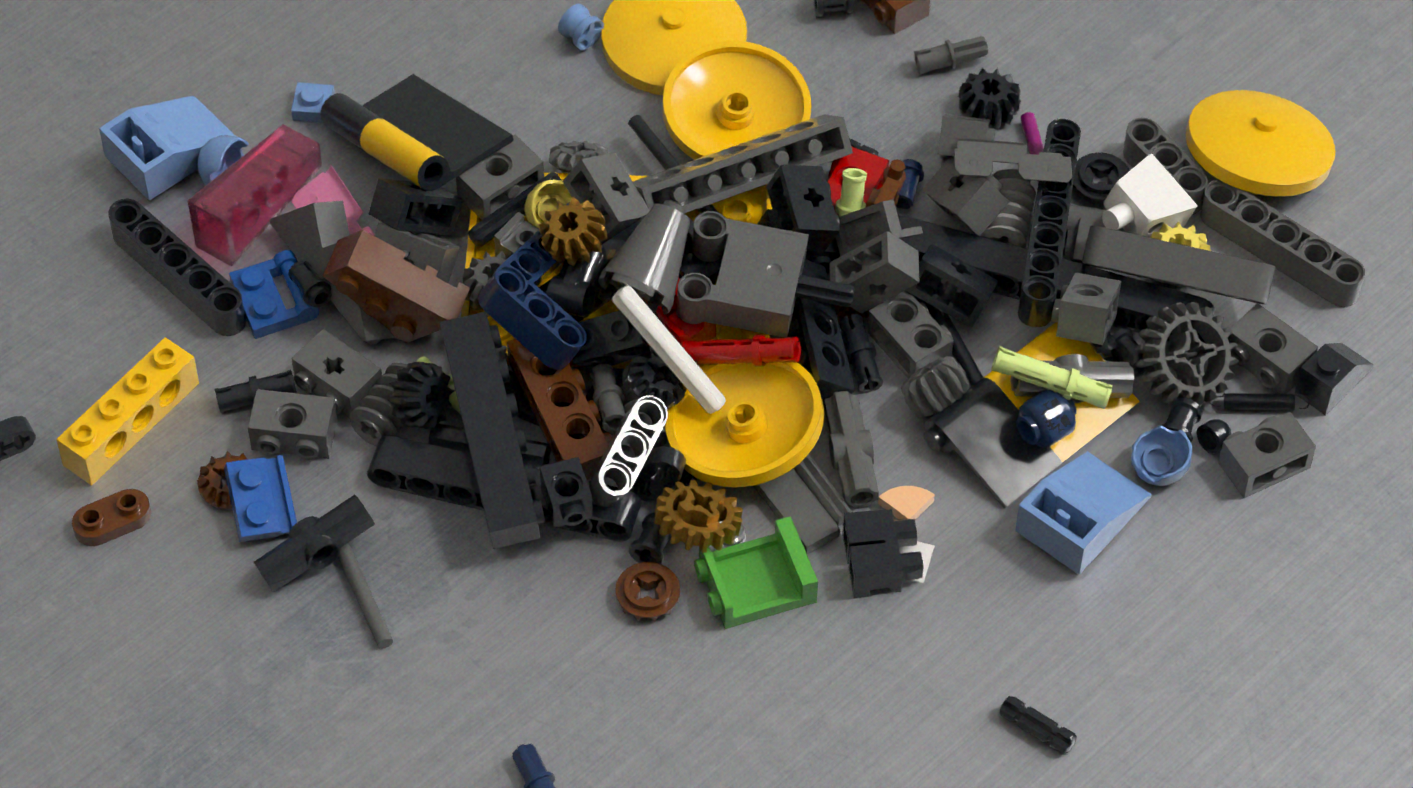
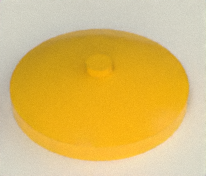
(651, 36)
(731, 97)
(1260, 143)
(760, 430)

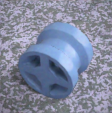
(580, 26)

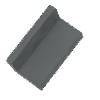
(869, 223)

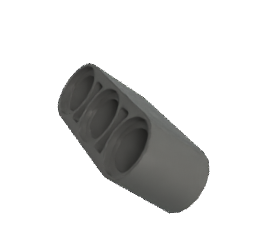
(1147, 138)
(638, 437)

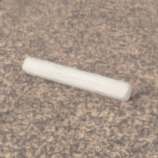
(668, 349)

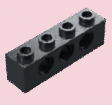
(821, 340)

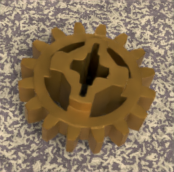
(698, 516)

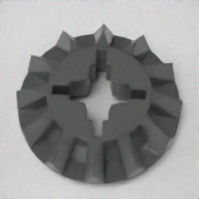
(567, 155)

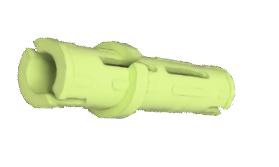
(1051, 377)

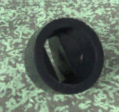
(1212, 434)

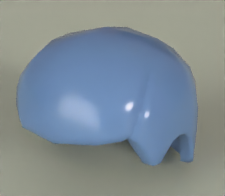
(219, 155)
(1161, 456)

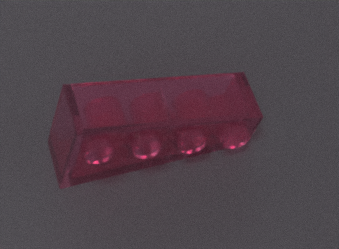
(257, 187)

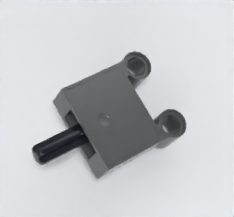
(755, 279)

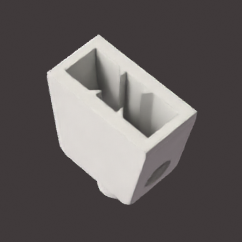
(1147, 200)

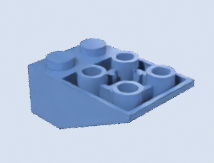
(160, 142)
(1079, 510)

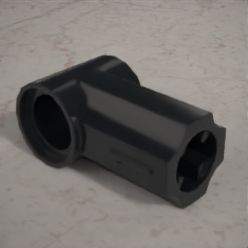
(575, 285)

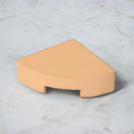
(906, 501)

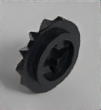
(1098, 165)
(641, 375)

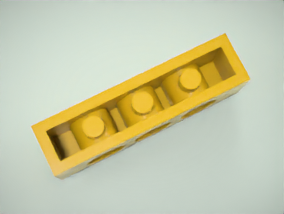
(128, 411)

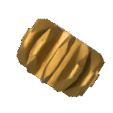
(573, 231)

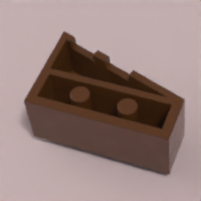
(392, 289)

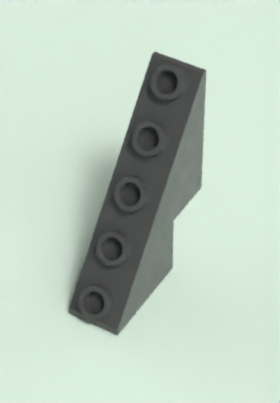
(312, 236)

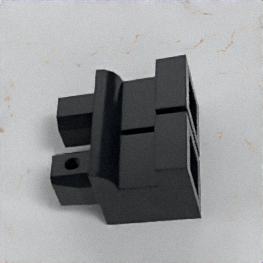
(874, 553)

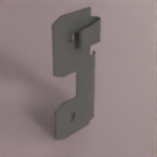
(977, 156)

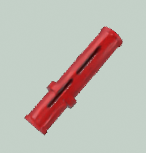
(755, 350)

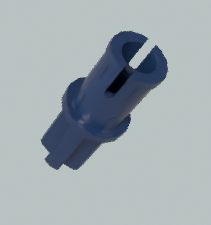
(532, 767)

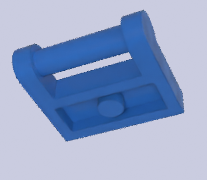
(261, 298)

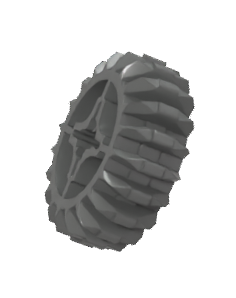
(1217, 349)

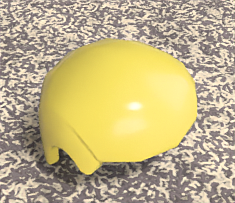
(543, 199)

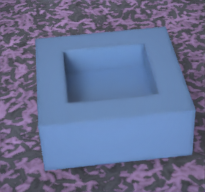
(309, 101)

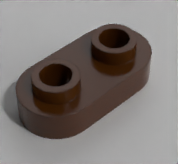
(112, 516)

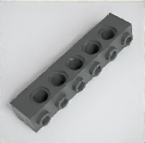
(747, 164)

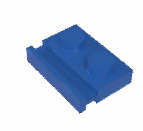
(260, 498)

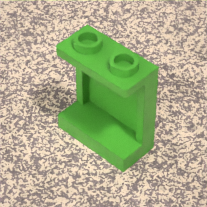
(758, 576)

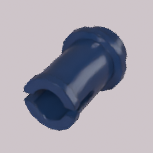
(914, 175)

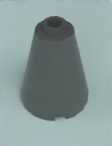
(651, 257)

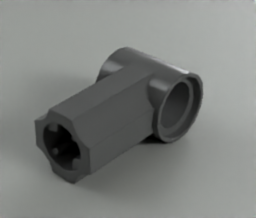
(1077, 230)

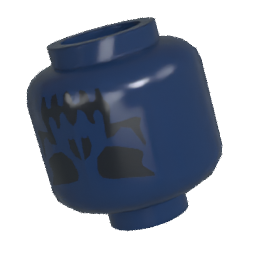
(1046, 419)

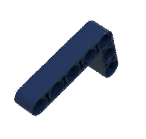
(527, 311)

